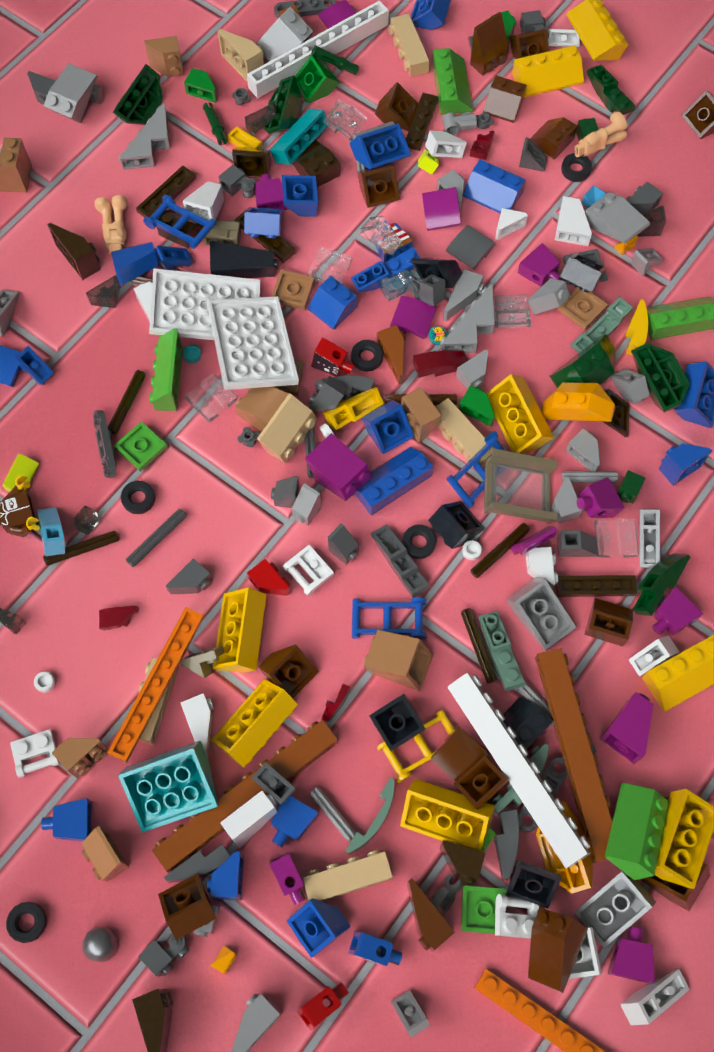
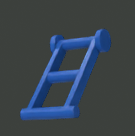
(168, 202)
(490, 440)
(416, 603)

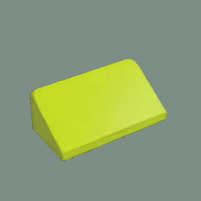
(21, 467)

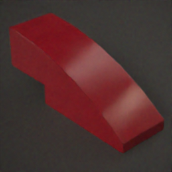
(438, 362)

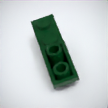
(608, 91)
(659, 578)

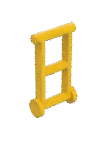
(404, 774)

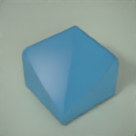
(592, 196)

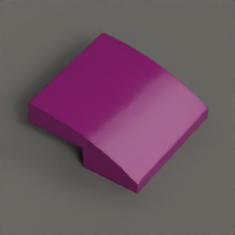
(336, 13)
(441, 208)
(413, 316)
(534, 540)

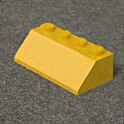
(597, 30)
(549, 70)
(519, 415)
(240, 630)
(682, 675)
(254, 722)
(446, 815)
(685, 838)

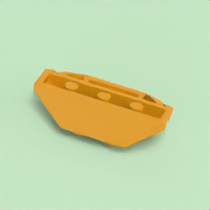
(578, 403)
(575, 878)

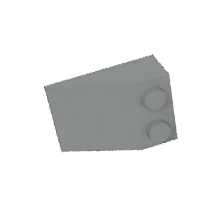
(284, 35)
(71, 92)
(616, 218)
(541, 612)
(615, 908)
(255, 1022)

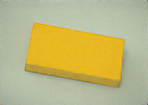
(243, 139)

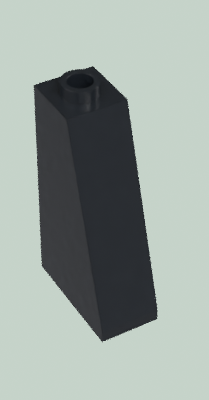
(241, 261)

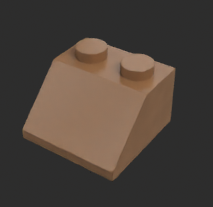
(165, 56)
(420, 413)
(103, 854)

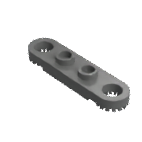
(304, 7)
(103, 438)
(555, 781)

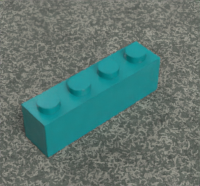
(299, 137)

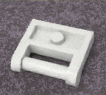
(313, 565)
(33, 747)
(514, 924)

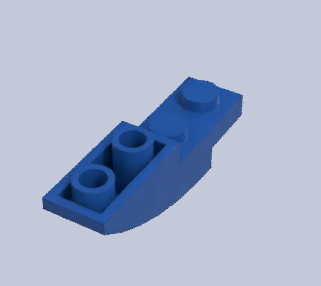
(371, 277)

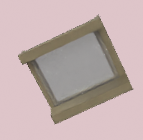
(519, 485)

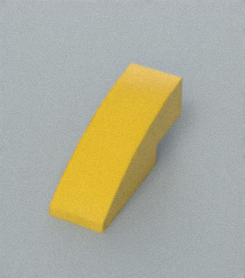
(638, 327)
(353, 408)

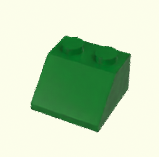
(315, 79)

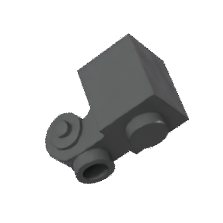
(532, 22)
(235, 179)
(429, 290)
(160, 959)

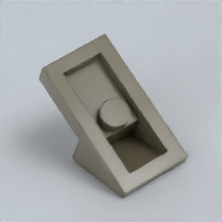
(200, 661)

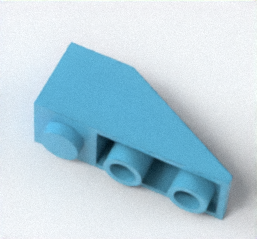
(51, 531)

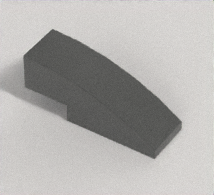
(355, 384)
(507, 842)
(199, 864)

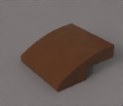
(458, 753)

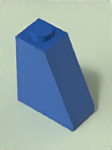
(134, 261)

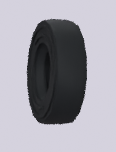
(572, 175)
(362, 346)
(133, 487)
(427, 533)
(35, 932)

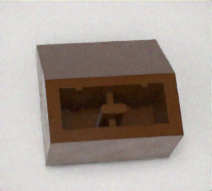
(609, 622)

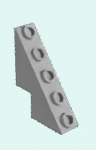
(149, 138)
(475, 321)

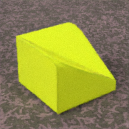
(428, 162)

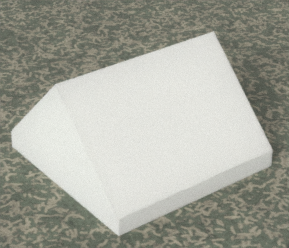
(587, 960)

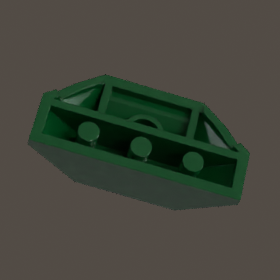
(140, 98)
(287, 103)
(589, 366)
(662, 374)

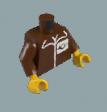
(17, 510)

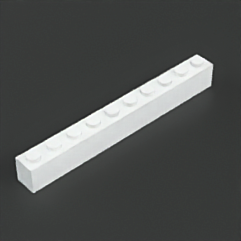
(333, 40)
(520, 771)

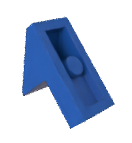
(174, 256)
(33, 365)

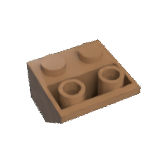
(79, 754)

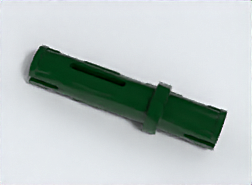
(340, 62)
(217, 127)

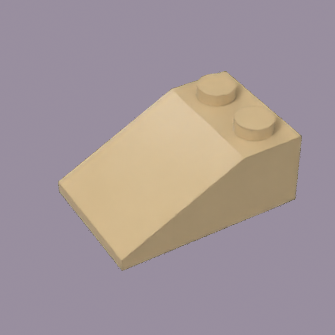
(240, 52)

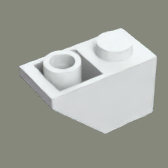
(540, 565)

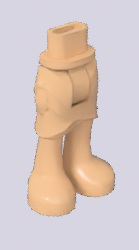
(599, 139)
(113, 233)

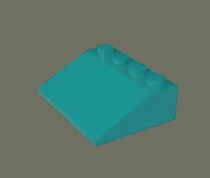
(169, 786)

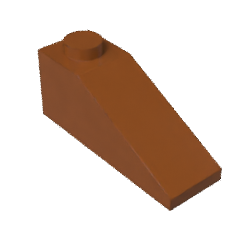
(392, 345)

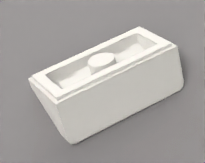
(563, 38)

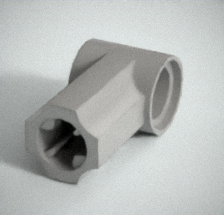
(454, 124)

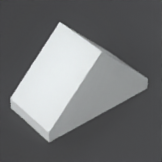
(510, 222)

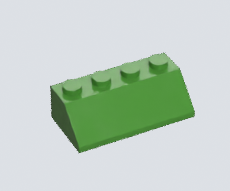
(451, 82)
(680, 318)
(167, 372)
(637, 830)

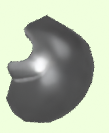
(100, 944)

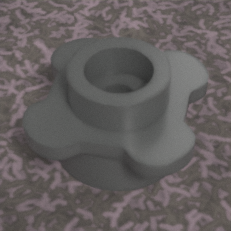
(241, 96)
(484, 120)
(249, 442)

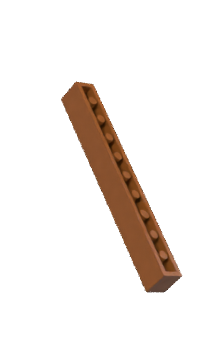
(576, 750)
(206, 825)

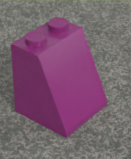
(337, 467)
(630, 728)

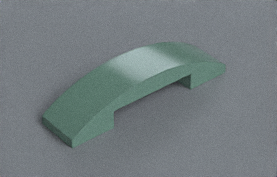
(605, 325)
(359, 840)

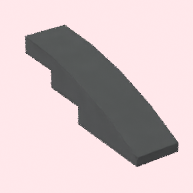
(400, 561)

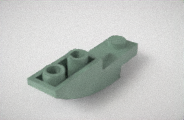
(500, 651)
(539, 757)

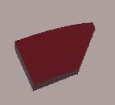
(482, 145)
(116, 617)
(331, 707)

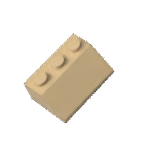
(287, 428)

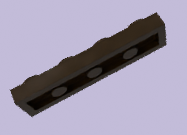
(421, 121)
(172, 187)
(279, 247)
(596, 586)

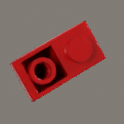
(267, 580)

